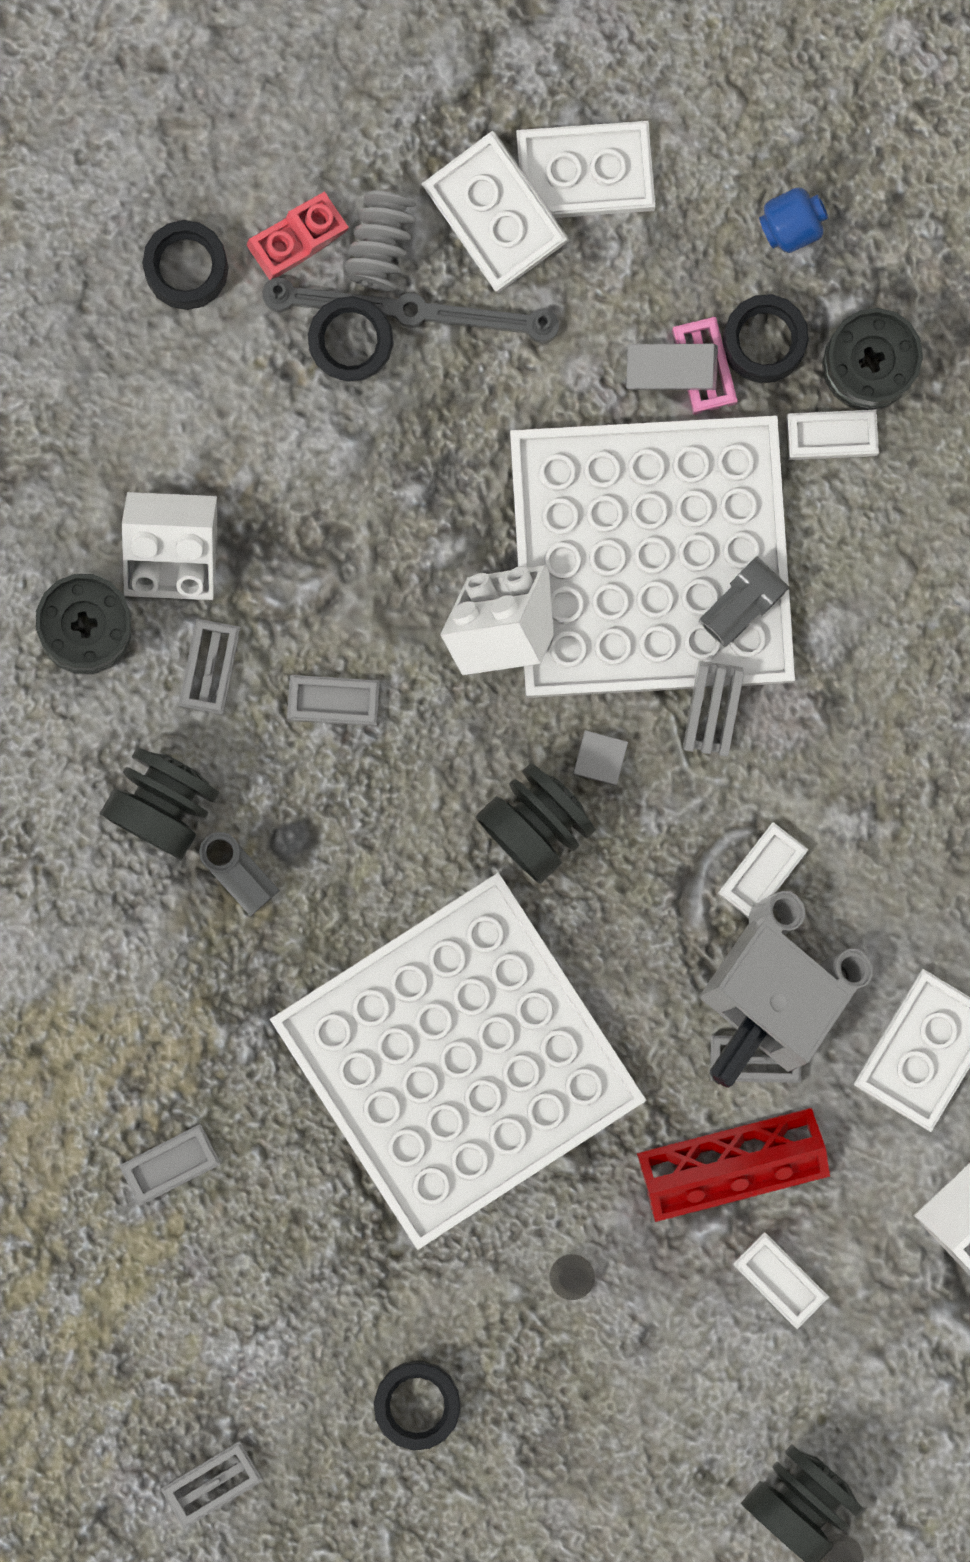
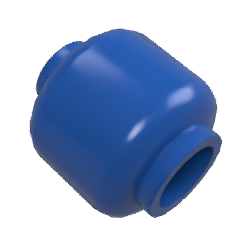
(793, 220)

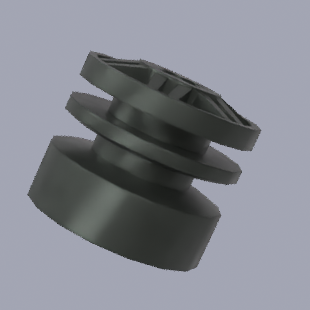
(880, 335)
(60, 611)
(160, 802)
(536, 822)
(803, 1505)

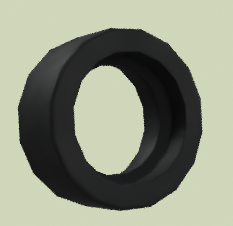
(176, 232)
(762, 305)
(317, 340)
(405, 1438)

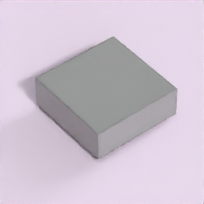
(600, 758)

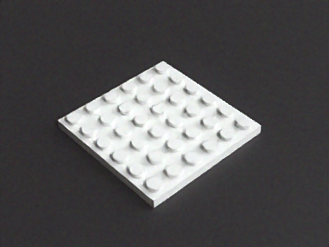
(642, 542)
(457, 1060)

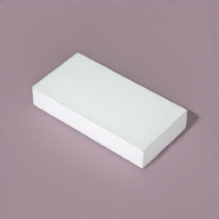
(832, 434)
(763, 869)
(780, 1280)

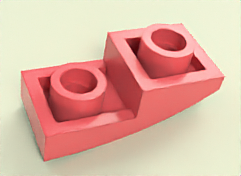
(297, 236)

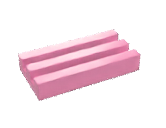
(713, 402)

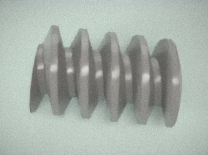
(378, 240)

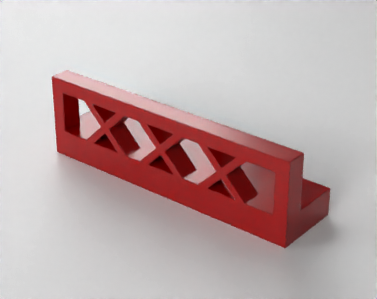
(736, 1172)

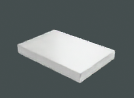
(589, 168)
(495, 212)
(921, 1052)

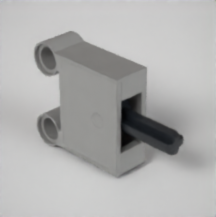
(779, 992)

